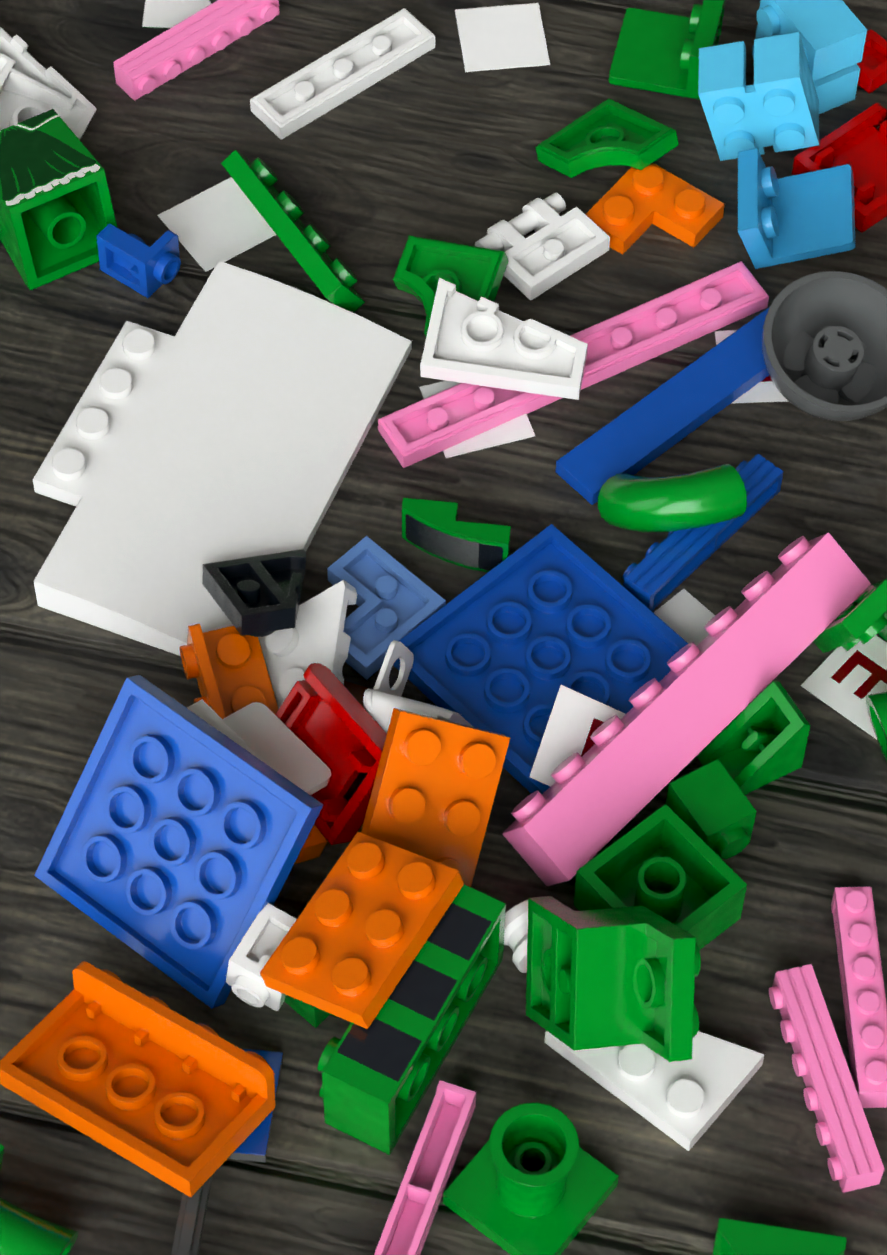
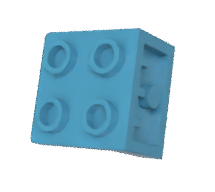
(793, 214)

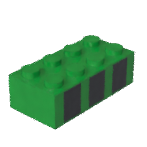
(383, 1072)

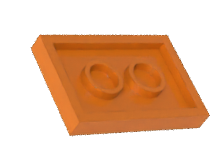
(436, 789)
(362, 929)

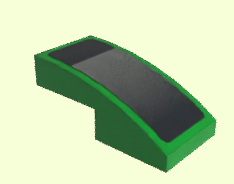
(436, 530)

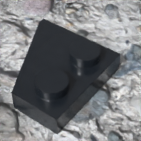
(258, 591)

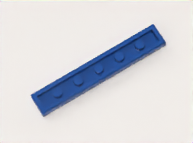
(668, 412)

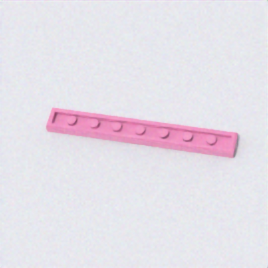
(612, 348)

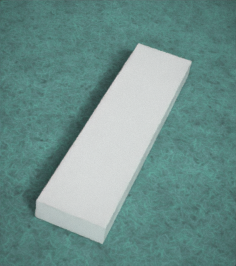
(342, 73)

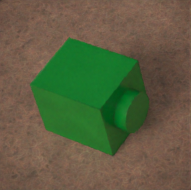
(713, 808)

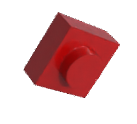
(874, 62)

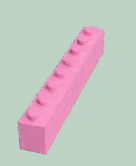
(685, 709)

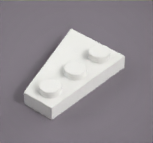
(489, 348)
(675, 1095)

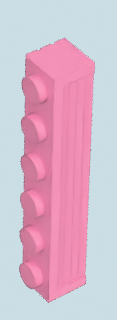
(190, 43)
(862, 991)
(827, 1079)
(428, 1171)

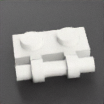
(553, 251)

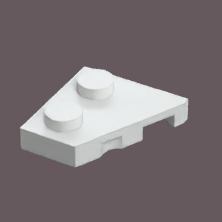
(315, 639)

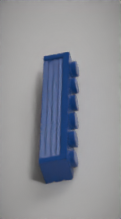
(685, 550)

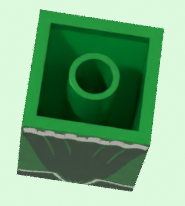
(50, 199)

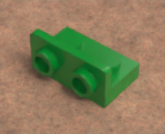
(858, 621)

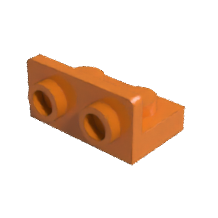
(227, 669)

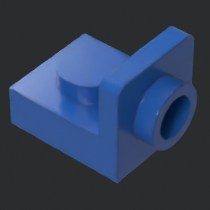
(135, 263)

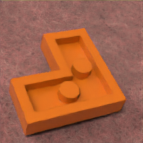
(656, 199)

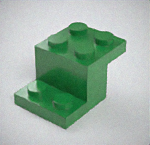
(611, 978)

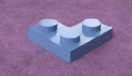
(388, 600)

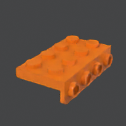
(141, 1079)

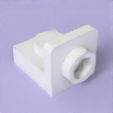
(252, 955)

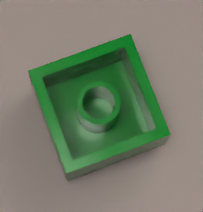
(668, 872)

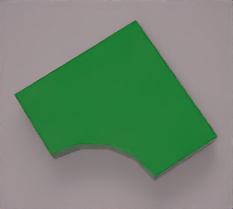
(607, 137)
(472, 269)

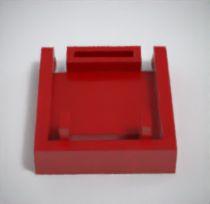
(863, 149)
(344, 738)

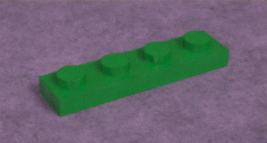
(304, 243)

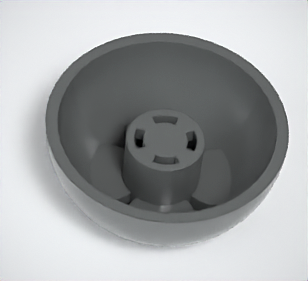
(829, 345)

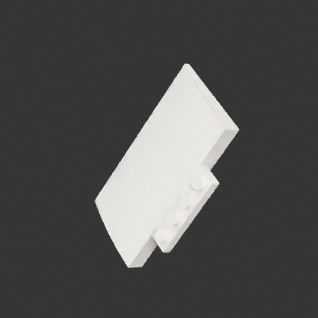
(207, 451)

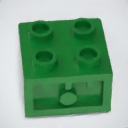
(662, 49)

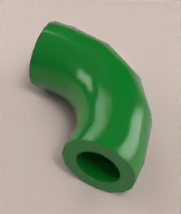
(673, 501)

